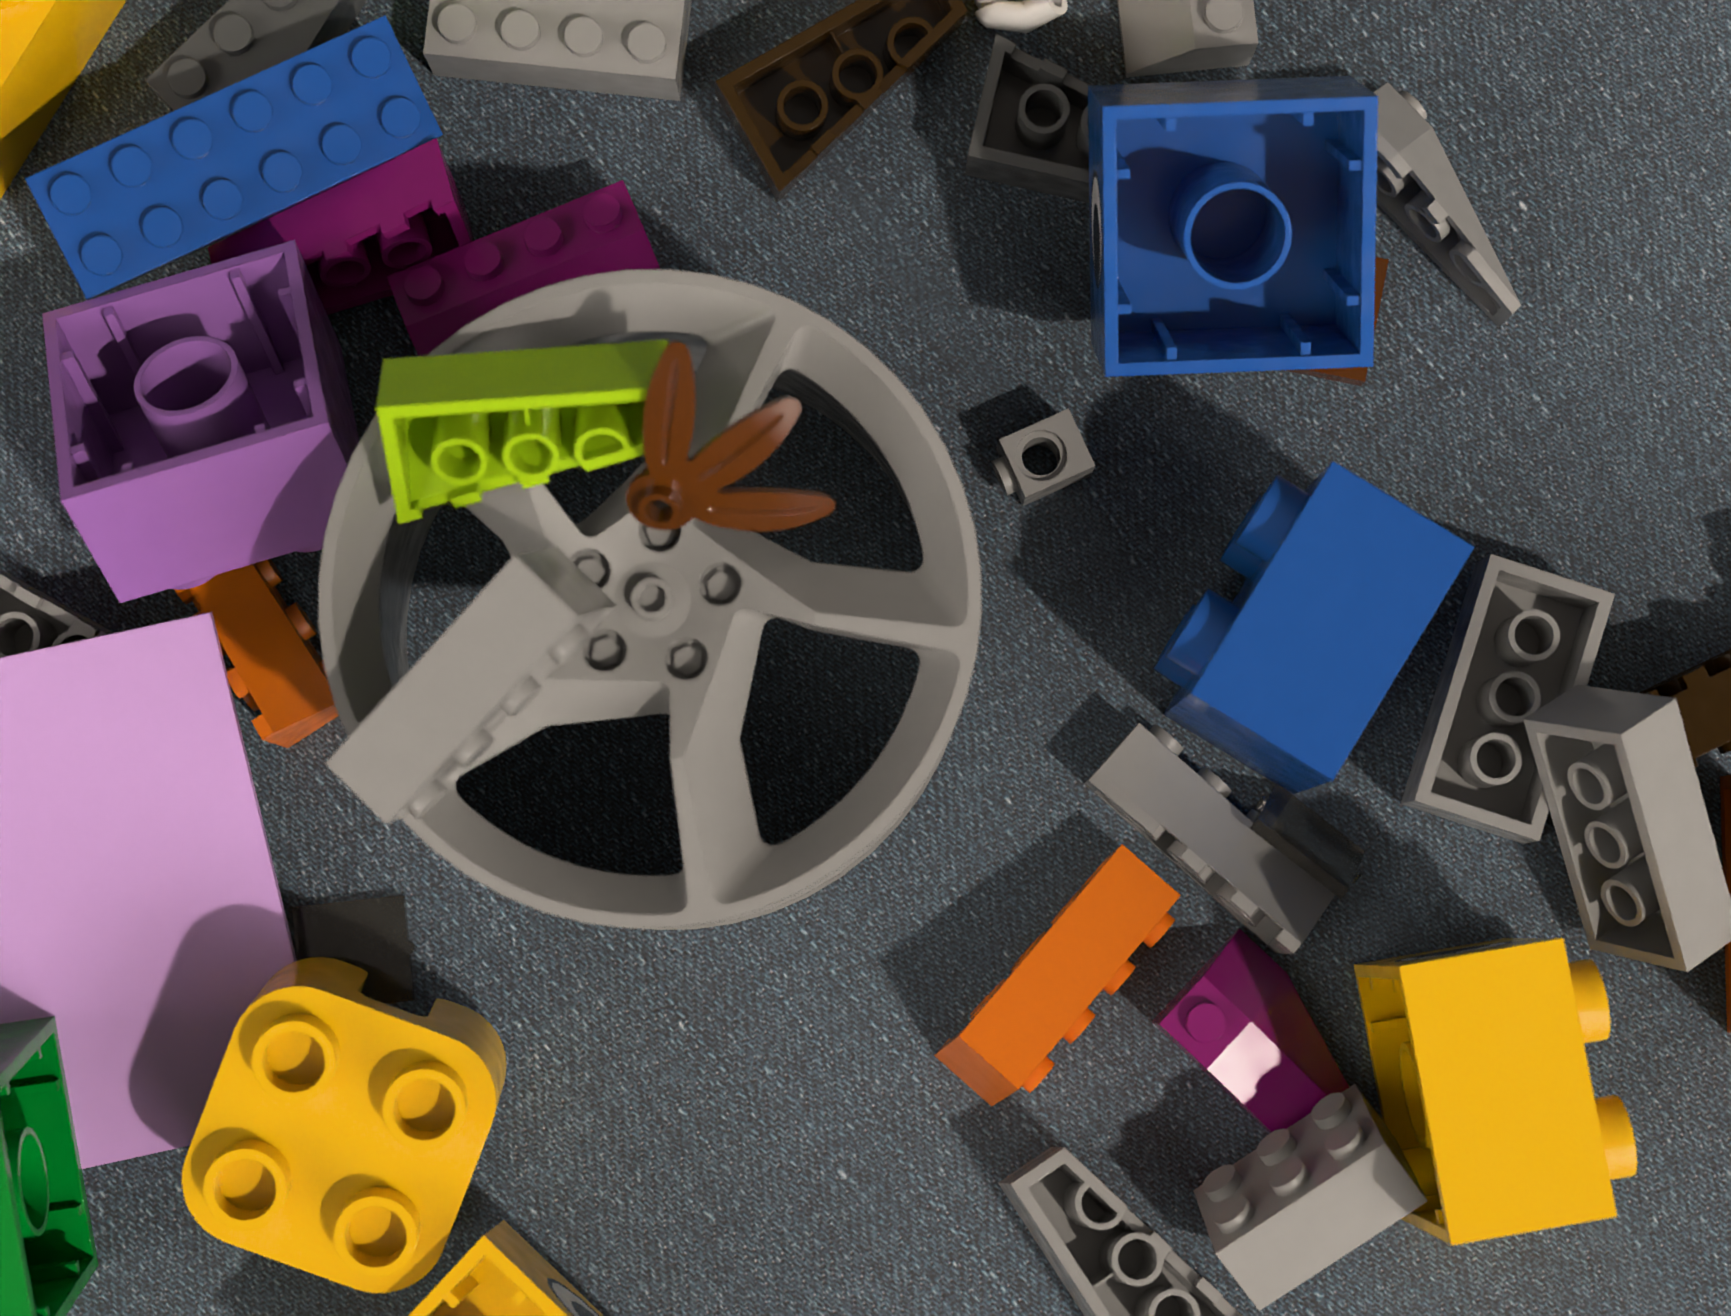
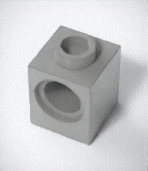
(1061, 437)

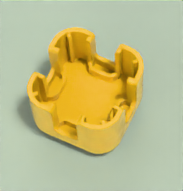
(344, 1128)

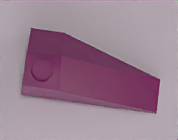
(1253, 1035)

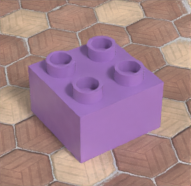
(200, 420)

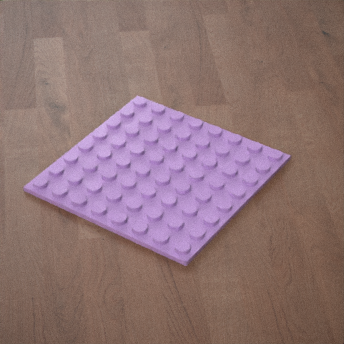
(132, 875)

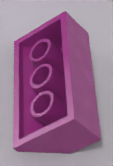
(561, 244)

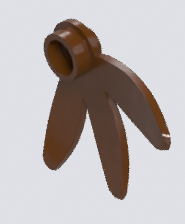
(695, 484)

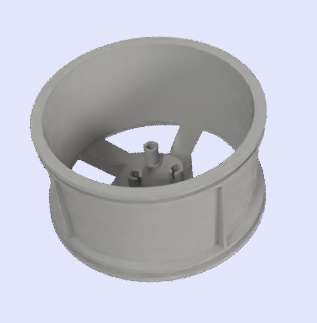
(684, 604)

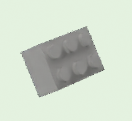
(1307, 1196)

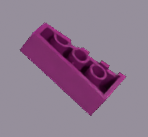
(367, 227)

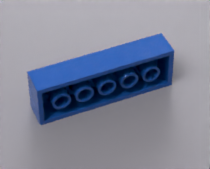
(233, 158)

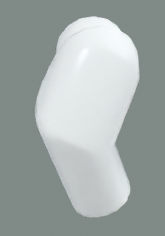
(1018, 15)

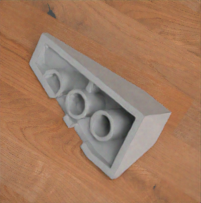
(1431, 206)

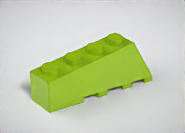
(508, 418)

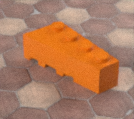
(1060, 978)

